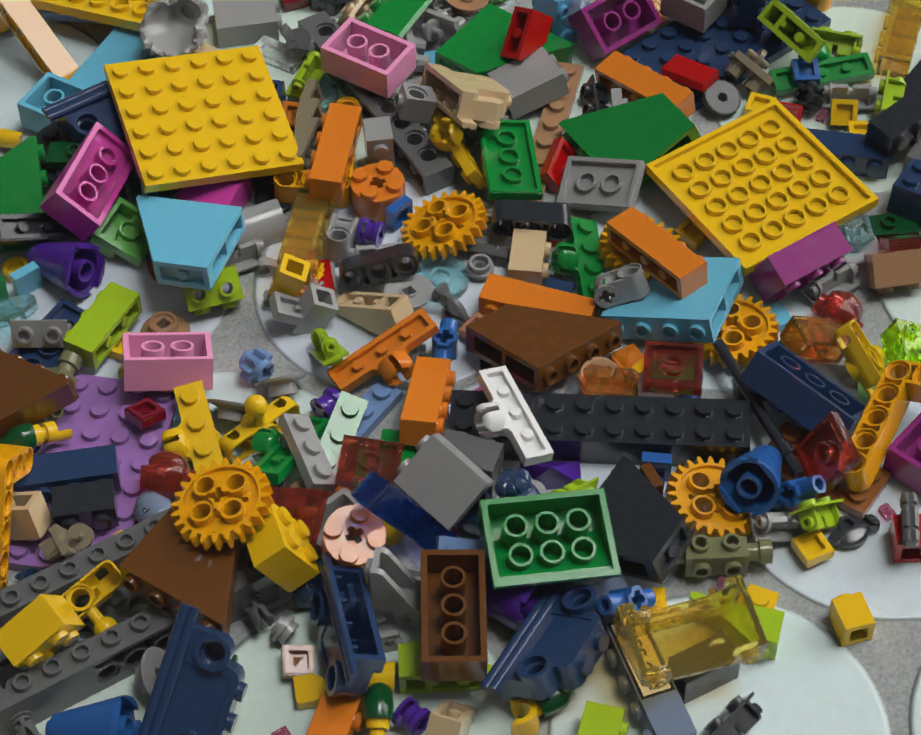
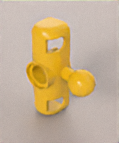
(862, 359)
(257, 416)
(99, 593)

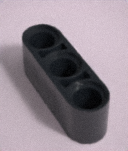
(531, 215)
(369, 277)

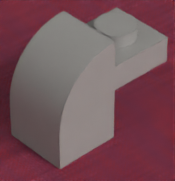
(304, 314)

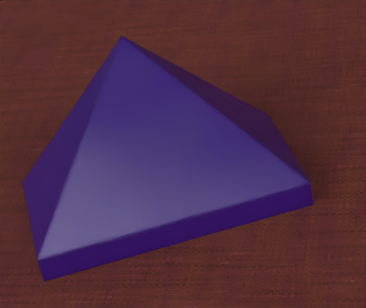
(554, 474)

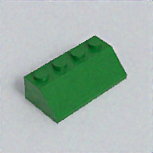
(394, 15)

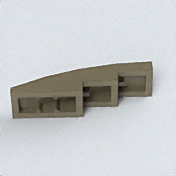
(308, 120)

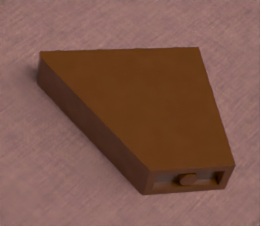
(541, 343)
(30, 392)
(176, 572)

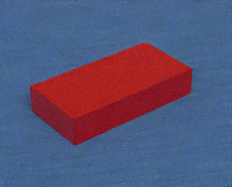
(690, 73)
(555, 163)

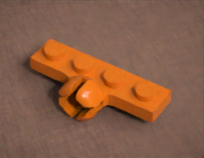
(385, 354)

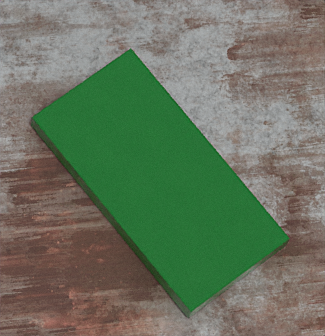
(510, 161)

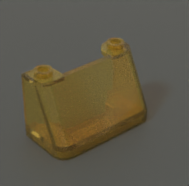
(691, 635)

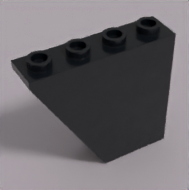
(644, 525)

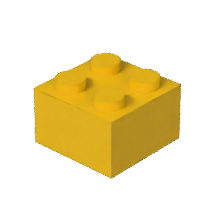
(283, 549)
(39, 630)

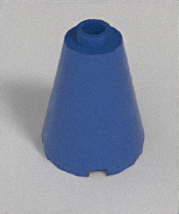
(752, 481)
(104, 717)

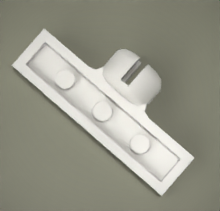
(510, 417)

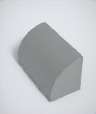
(264, 222)

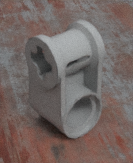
(340, 237)
(622, 285)

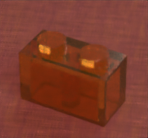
(813, 339)

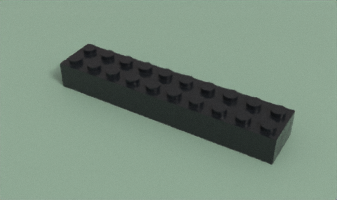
(615, 426)

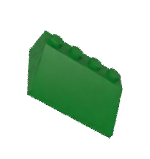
(547, 538)

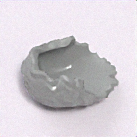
(174, 27)

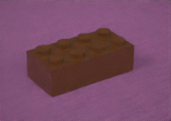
(453, 615)

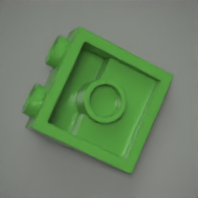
(122, 233)

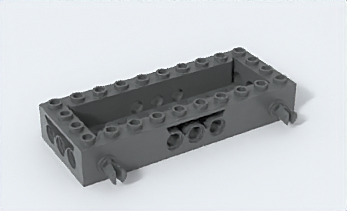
(116, 652)

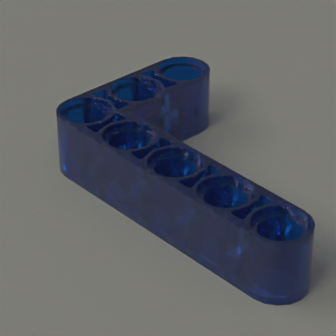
(399, 510)

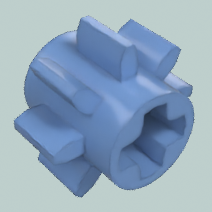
(256, 365)

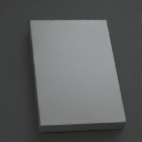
(601, 183)

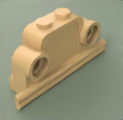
(467, 97)

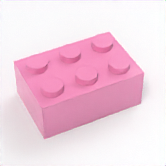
(368, 57)
(166, 360)

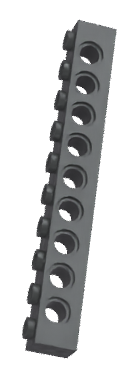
(411, 141)

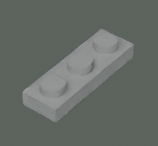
(307, 452)

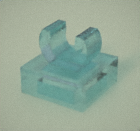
(857, 231)

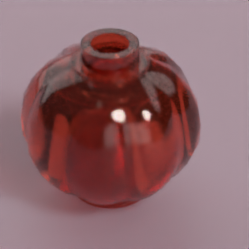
(839, 307)
(165, 473)

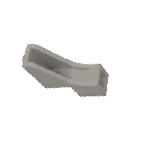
(393, 586)

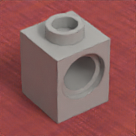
(415, 103)

